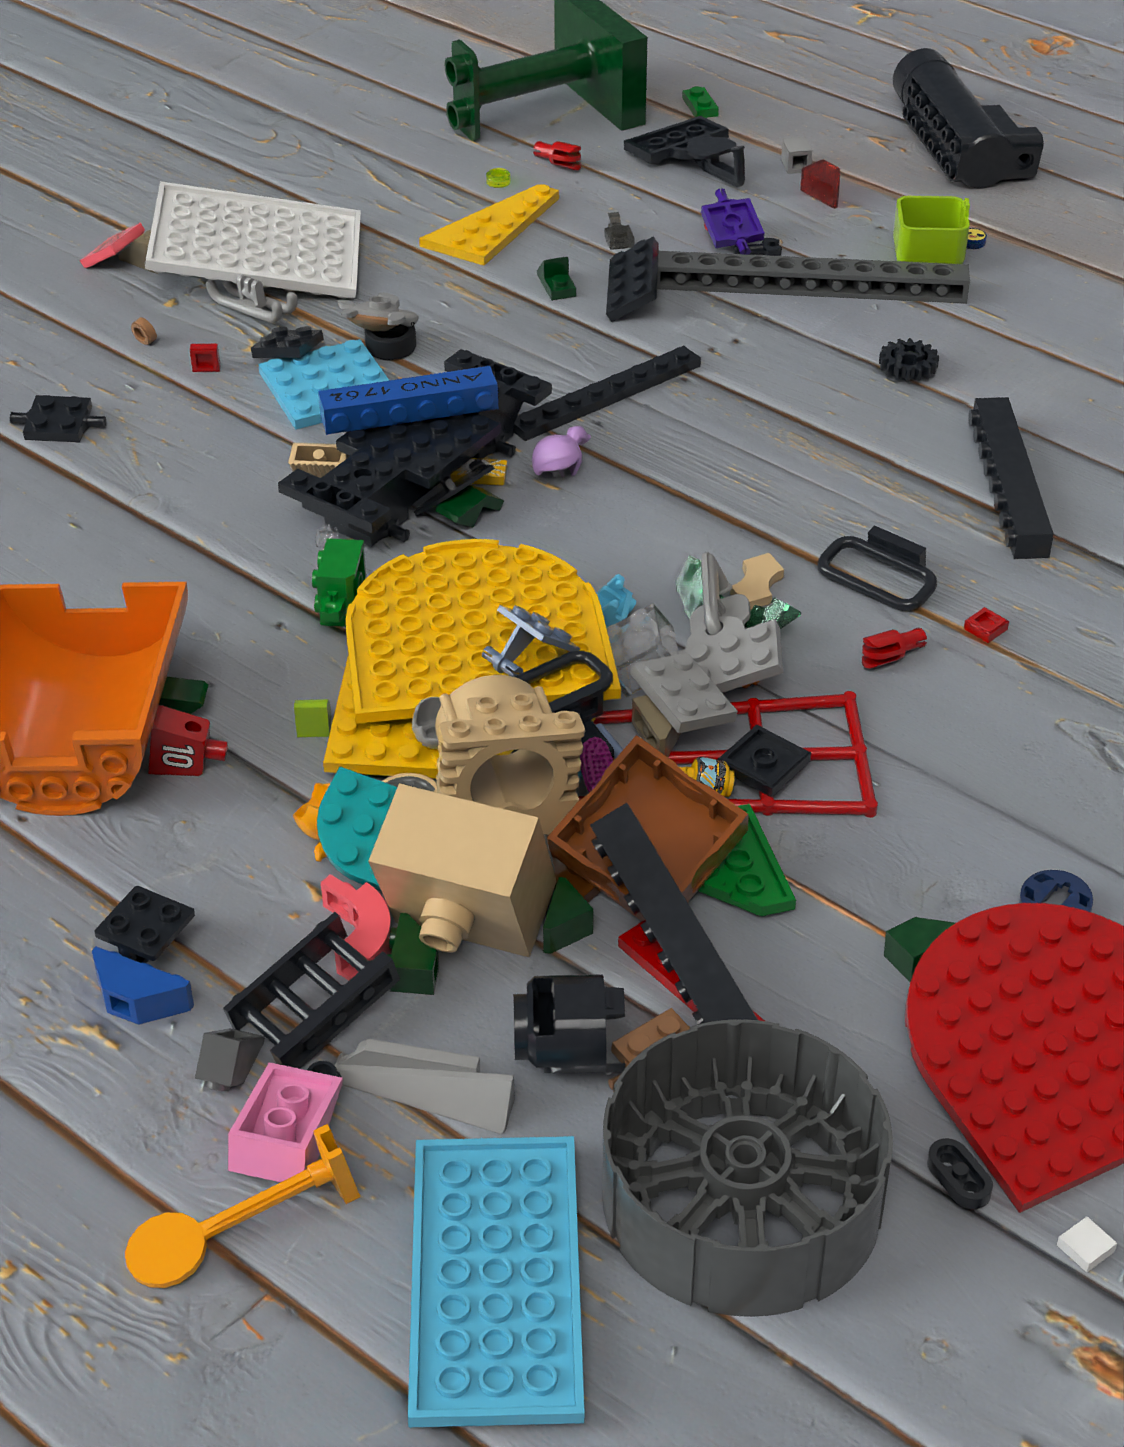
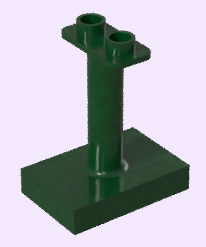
(592, 54)

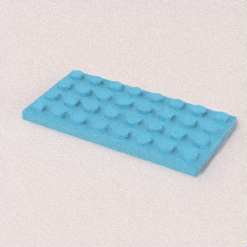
(495, 1284)

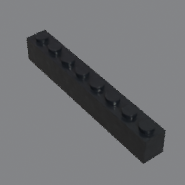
(1011, 478)
(668, 919)

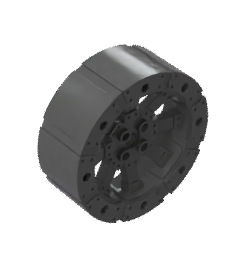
(745, 1164)

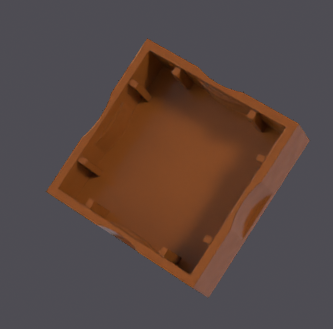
(682, 818)

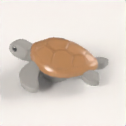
(378, 313)

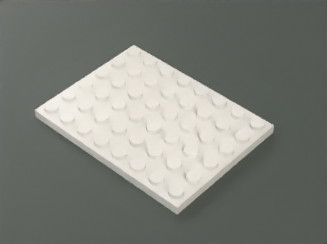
(254, 236)

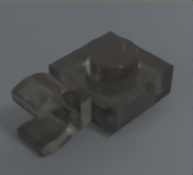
(618, 235)

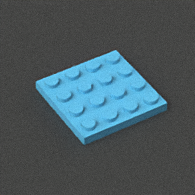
(298, 380)

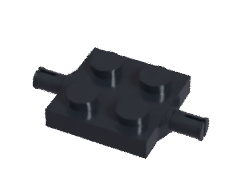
(57, 418)

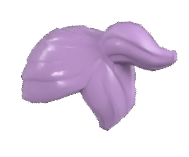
(560, 451)

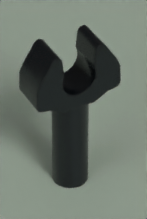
(769, 247)

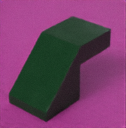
(467, 504)
(183, 694)

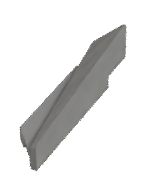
(430, 1081)

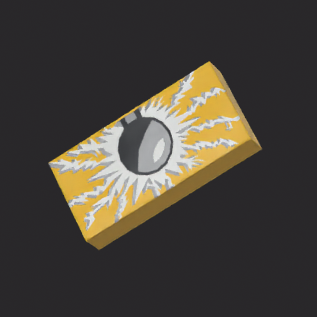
(494, 477)

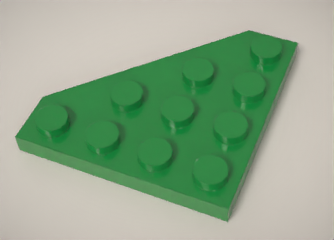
(751, 875)

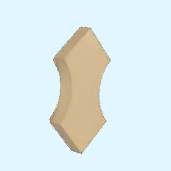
(759, 576)

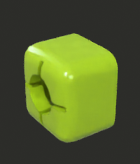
(931, 229)

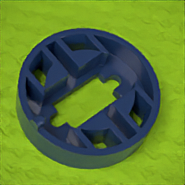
(1044, 883)

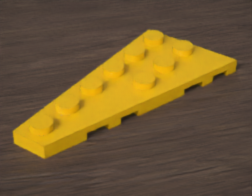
(490, 230)

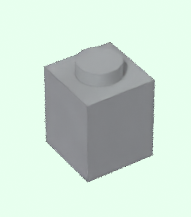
(796, 154)

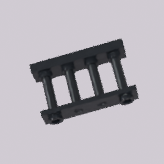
(329, 1019)

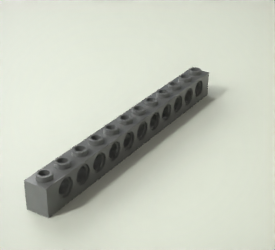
(813, 276)

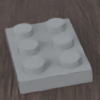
(683, 692)

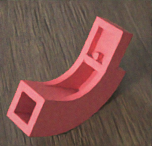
(366, 912)

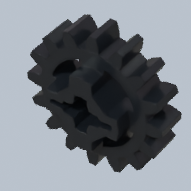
(908, 360)

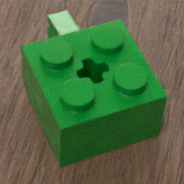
(337, 579)

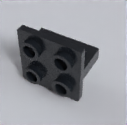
(144, 924)

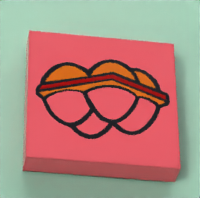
(112, 245)

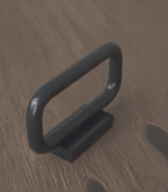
(891, 550)
(586, 700)

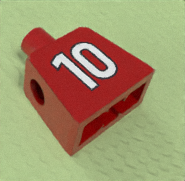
(182, 744)

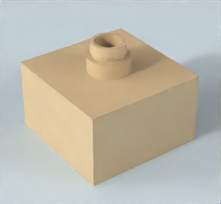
(464, 871)

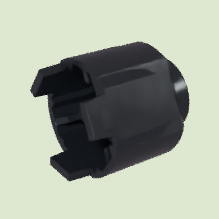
(564, 1023)

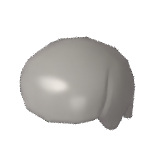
(424, 722)

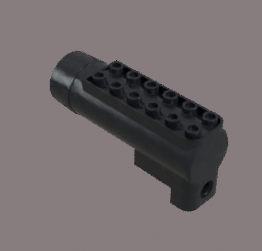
(963, 136)

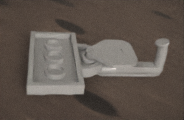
(720, 640)

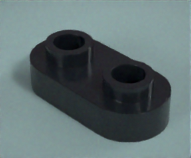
(963, 1174)

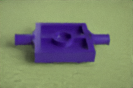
(732, 222)

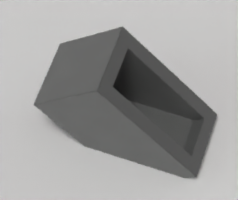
(227, 1057)

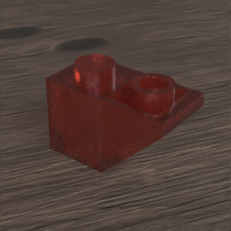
(821, 182)

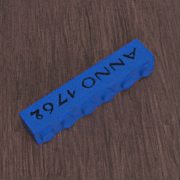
(408, 400)

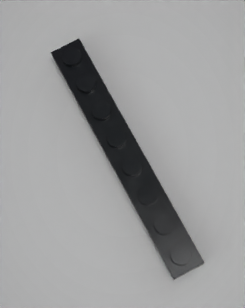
(605, 392)

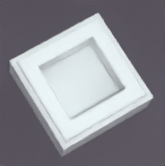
(1087, 1244)

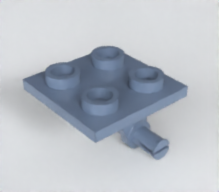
(527, 629)

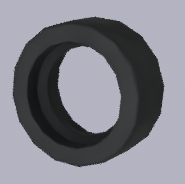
(391, 348)

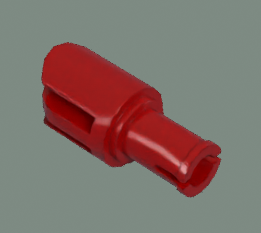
(559, 154)
(890, 646)

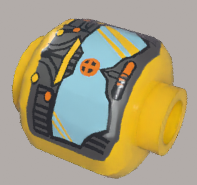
(712, 773)

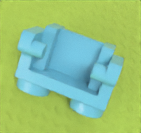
(615, 600)

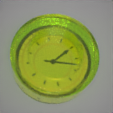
(498, 178)

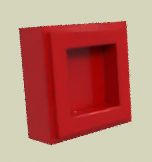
(205, 357)
(986, 625)

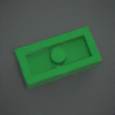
(700, 102)

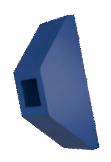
(138, 989)

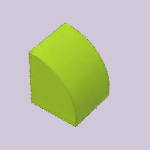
(312, 717)

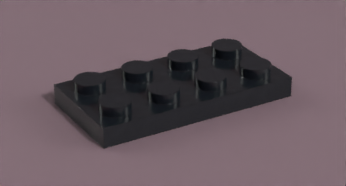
(632, 278)

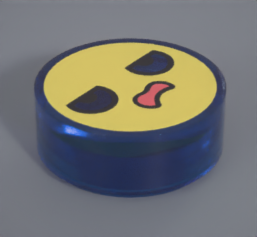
(976, 238)

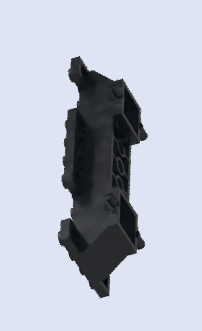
(404, 461)

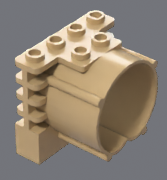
(501, 716)

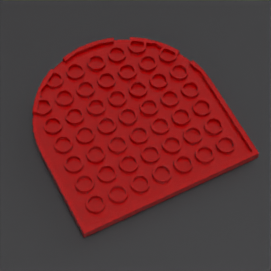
(1026, 1042)

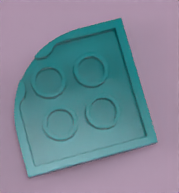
(351, 822)

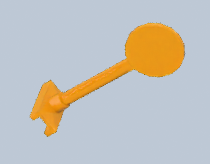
(174, 1244)

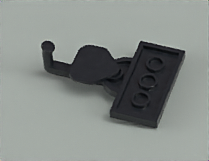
(695, 140)

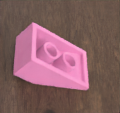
(277, 1122)

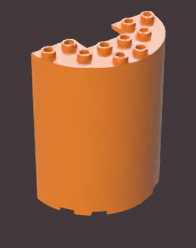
(103, 676)

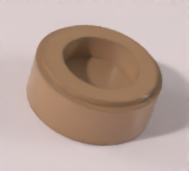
(143, 331)

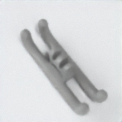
(251, 299)

